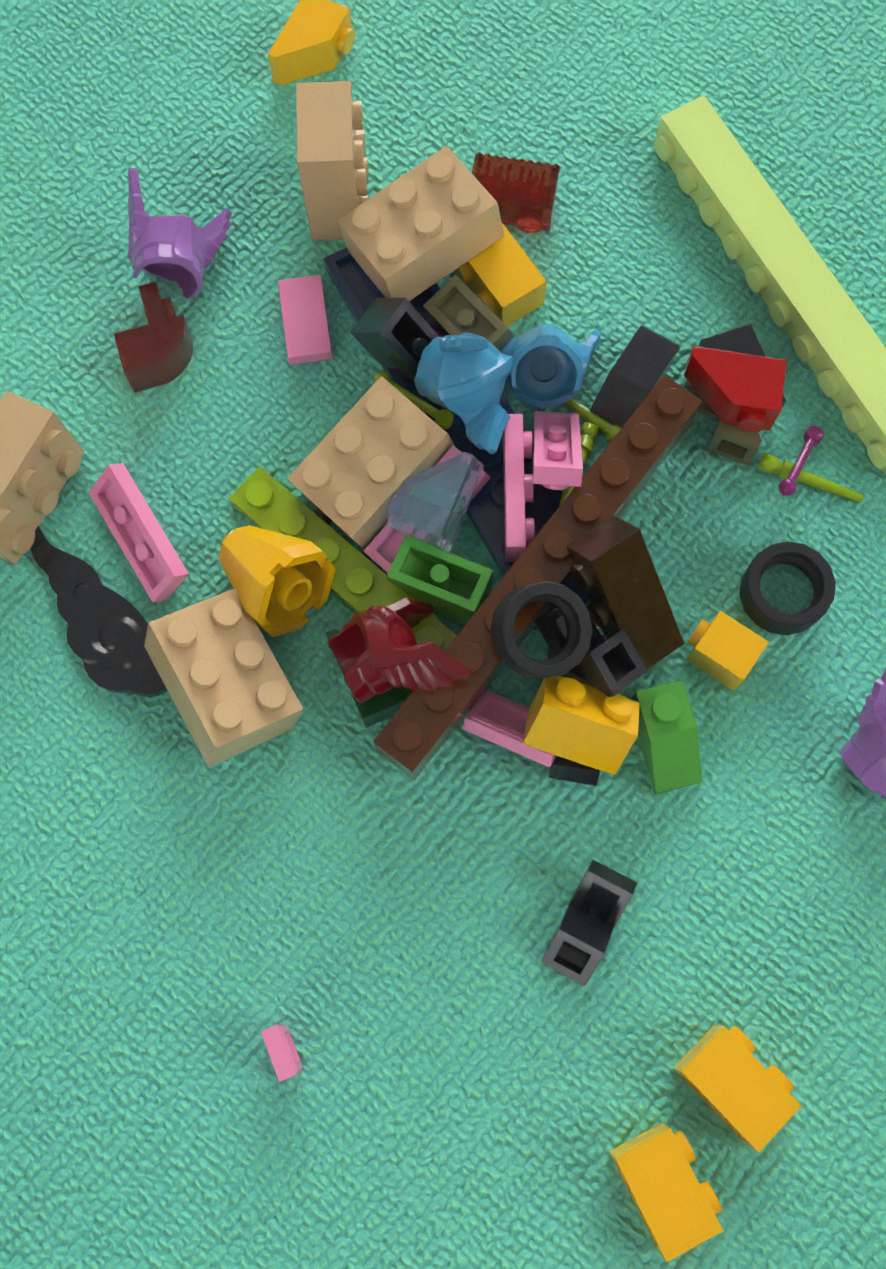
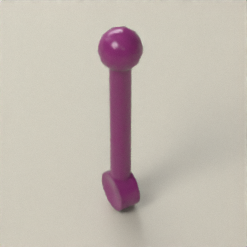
(812, 438)

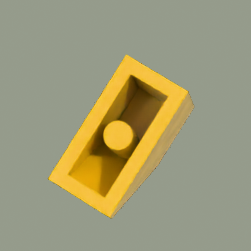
(311, 41)

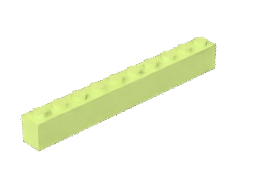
(780, 267)

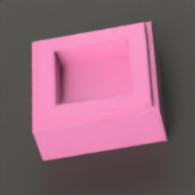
(282, 1051)

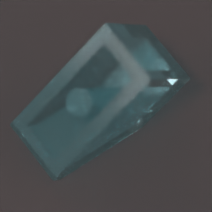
(435, 501)

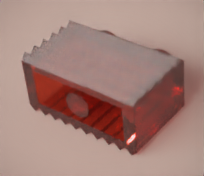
(521, 189)

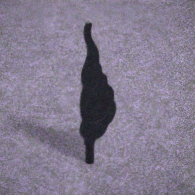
(101, 624)

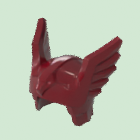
(382, 652)

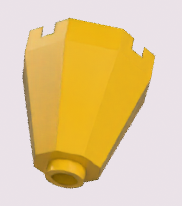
(276, 577)

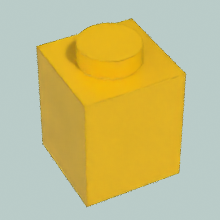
(725, 649)

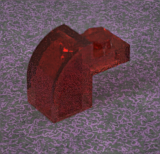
(155, 351)

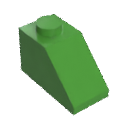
(440, 578)
(668, 737)

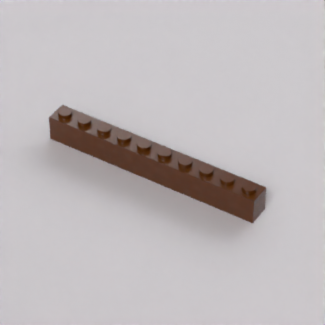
(605, 491)

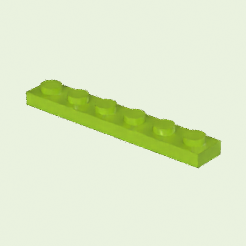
(356, 577)

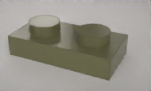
(462, 311)

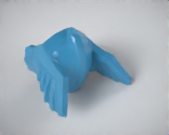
(548, 365)
(468, 379)

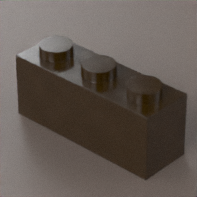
(625, 588)

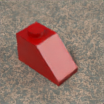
(738, 386)

